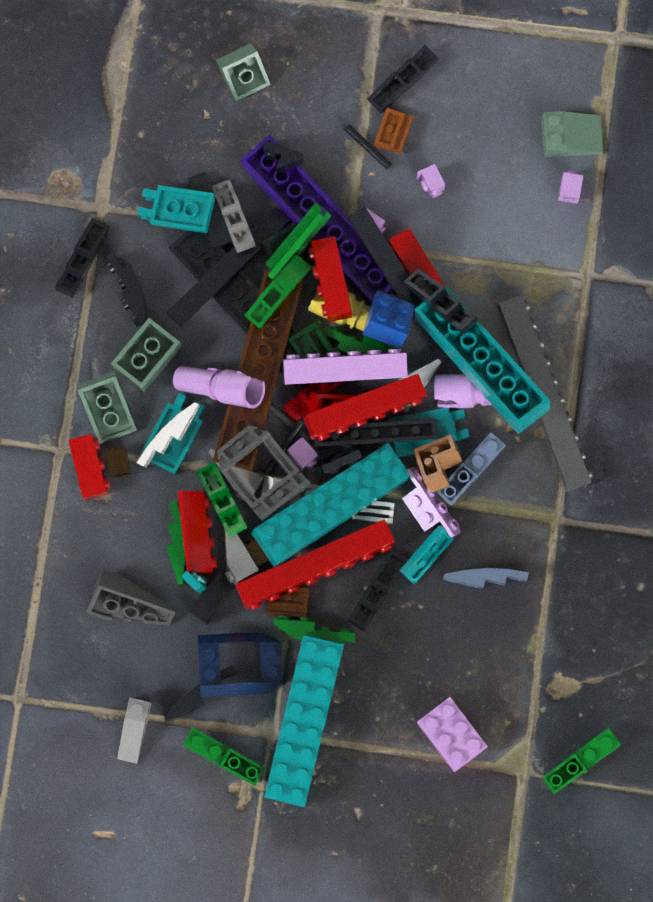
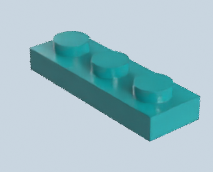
(426, 554)

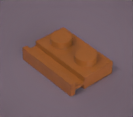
(393, 131)

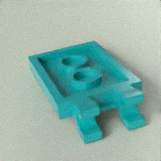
(178, 208)
(445, 427)
(177, 449)

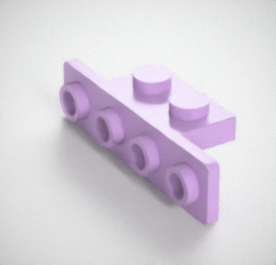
(428, 507)

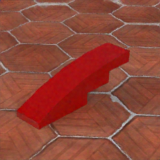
(299, 406)

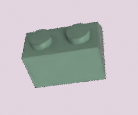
(243, 72)

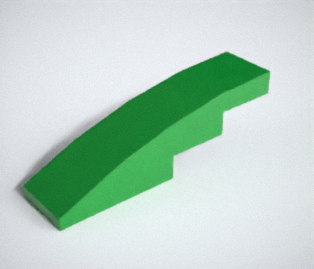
(221, 499)
(176, 550)

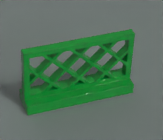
(298, 239)

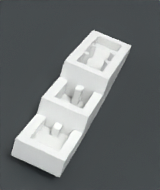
(175, 428)

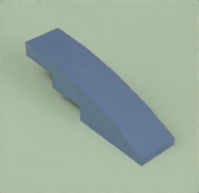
(477, 577)

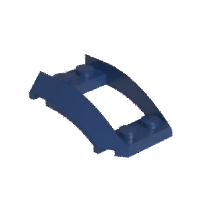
(210, 664)

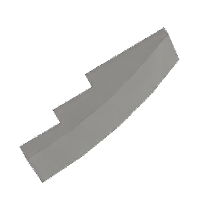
(233, 216)

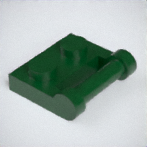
(305, 345)

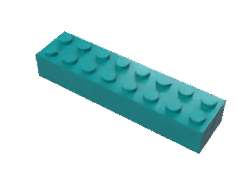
(488, 368)
(330, 505)
(304, 720)

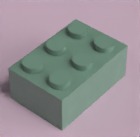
(146, 355)

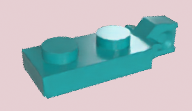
(195, 581)

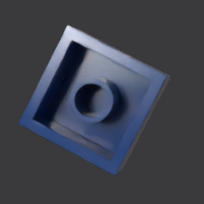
(388, 319)

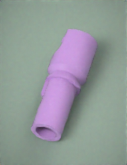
(225, 386)
(457, 392)

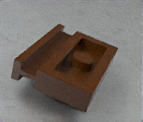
(290, 605)

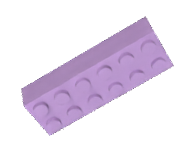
(345, 368)

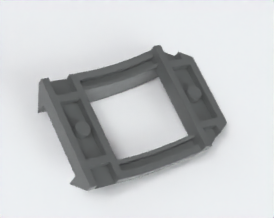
(280, 493)

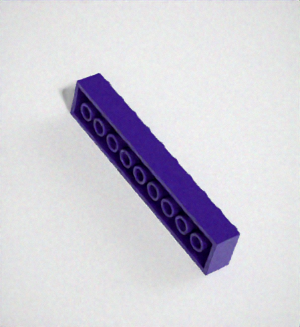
(295, 195)

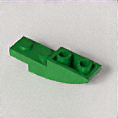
(278, 291)
(352, 343)
(304, 626)
(223, 756)
(581, 760)

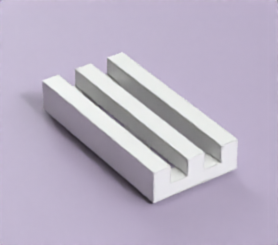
(377, 511)

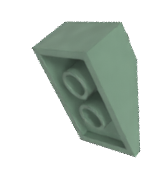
(571, 134)
(107, 407)

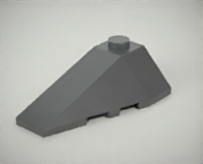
(121, 598)

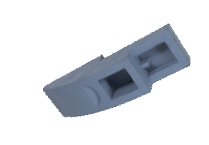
(472, 468)

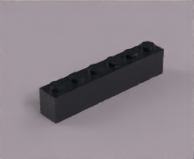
(383, 433)

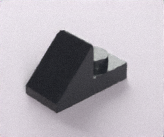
(288, 157)

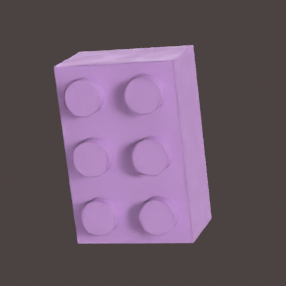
(451, 734)

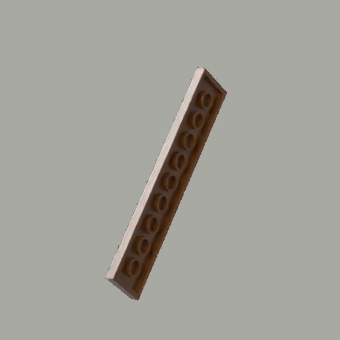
(261, 360)

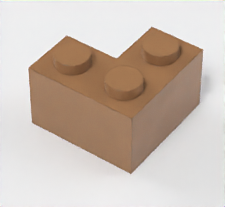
(435, 458)

